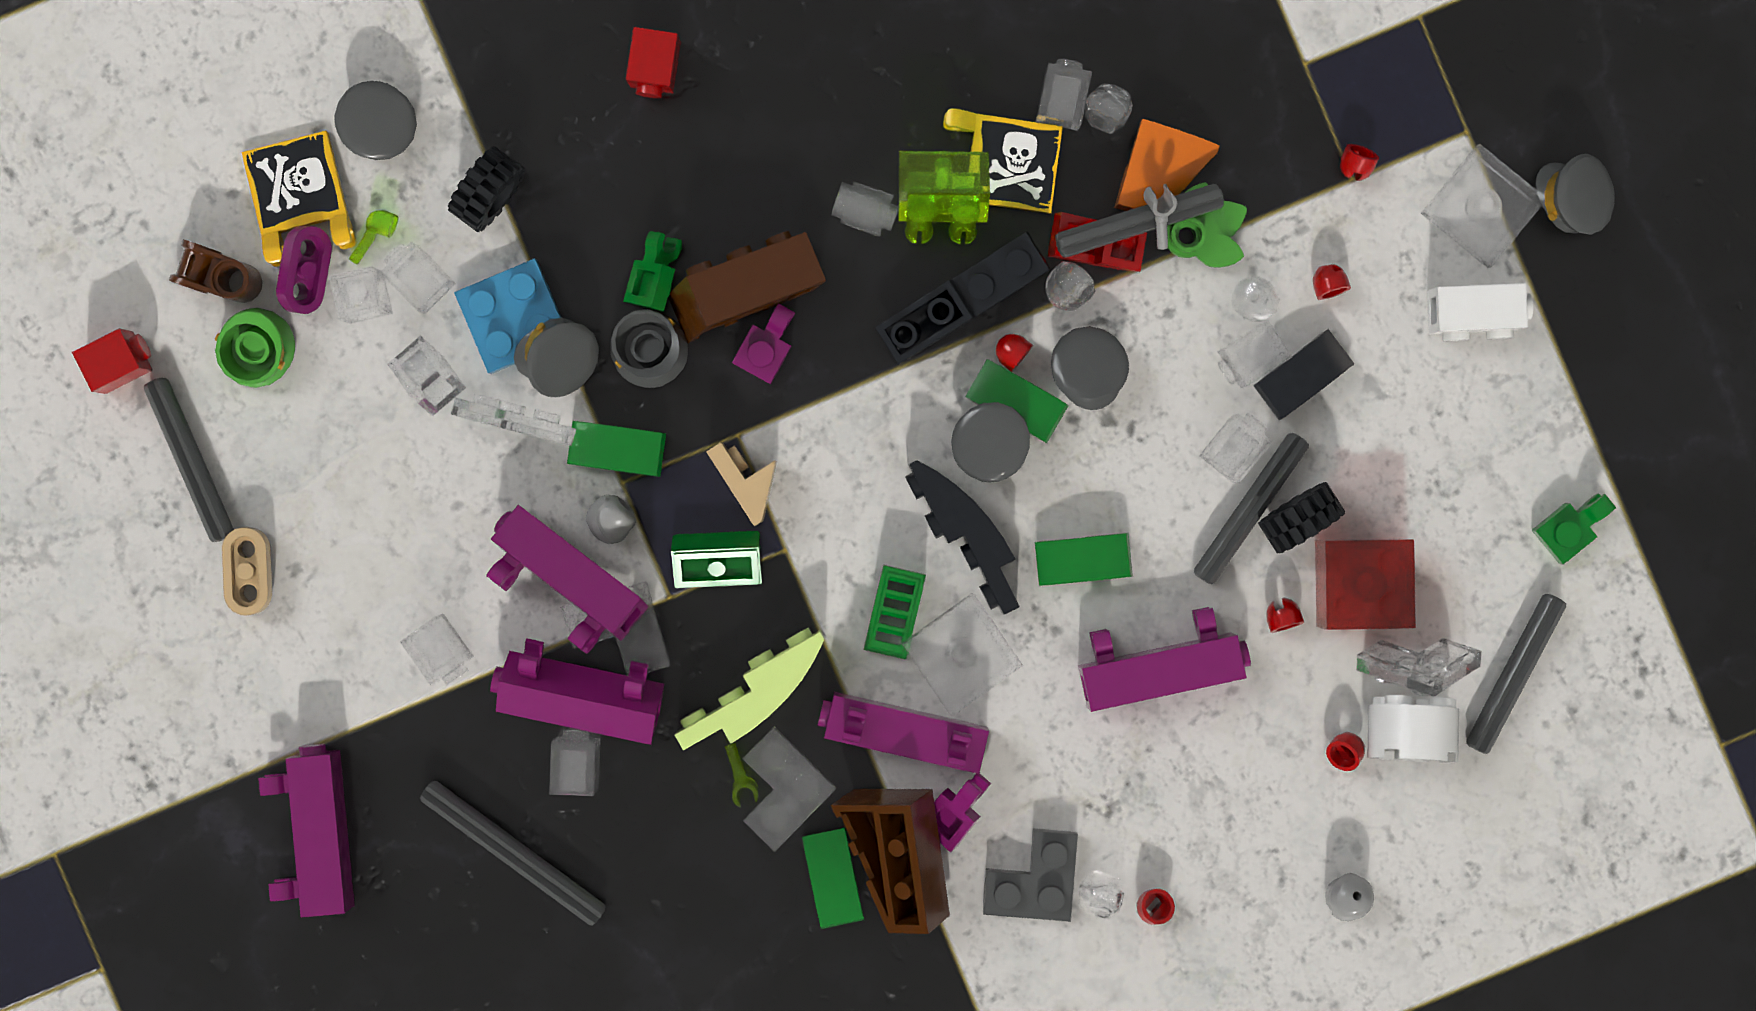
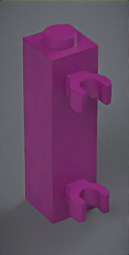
(569, 573)
(1163, 670)
(578, 695)
(904, 732)
(318, 832)

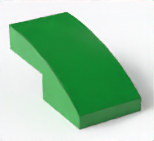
(1037, 407)
(617, 448)
(1083, 559)
(832, 878)

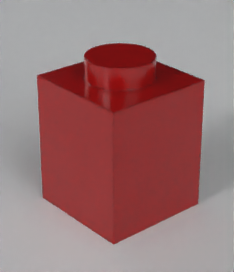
(653, 62)
(113, 360)

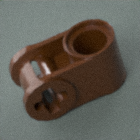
(211, 271)

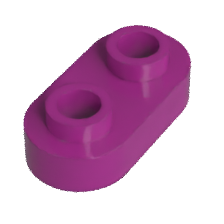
(305, 270)

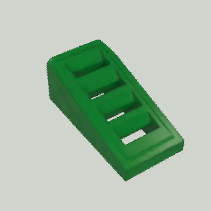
(901, 576)

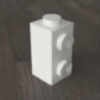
(1479, 308)

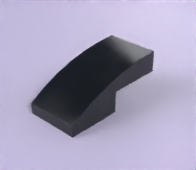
(1303, 374)

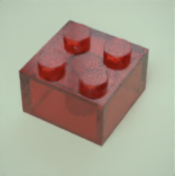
(1365, 584)

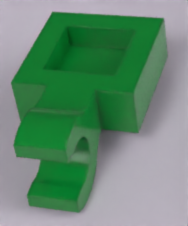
(652, 277)
(1569, 530)

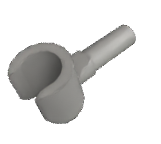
(1162, 209)

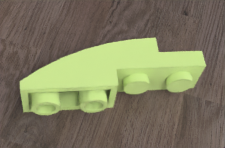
(770, 684)

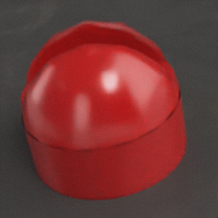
(1359, 161)
(1330, 282)
(1012, 350)
(1284, 618)
(1346, 751)
(1161, 912)

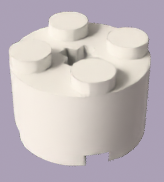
(1413, 731)

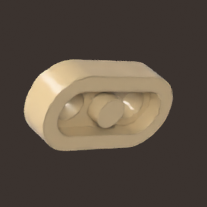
(244, 570)

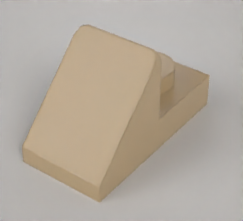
(750, 492)

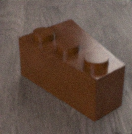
(745, 283)
(900, 853)

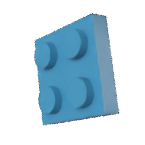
(505, 310)

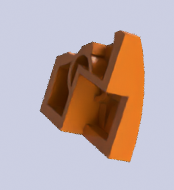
(1160, 158)

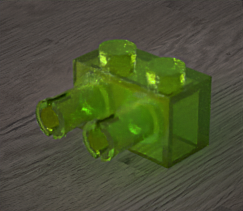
(943, 189)

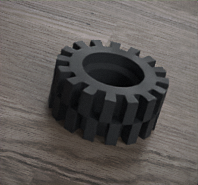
(486, 189)
(1301, 517)

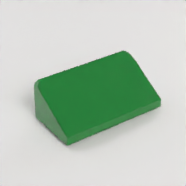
(716, 559)

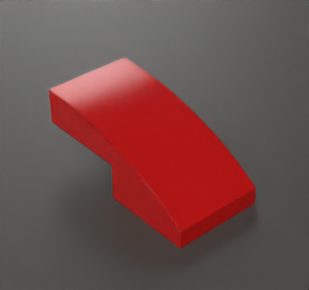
(1120, 255)

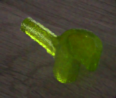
(380, 223)
(739, 775)

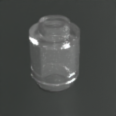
(865, 208)

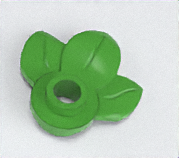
(1211, 235)

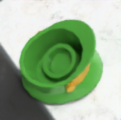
(255, 347)

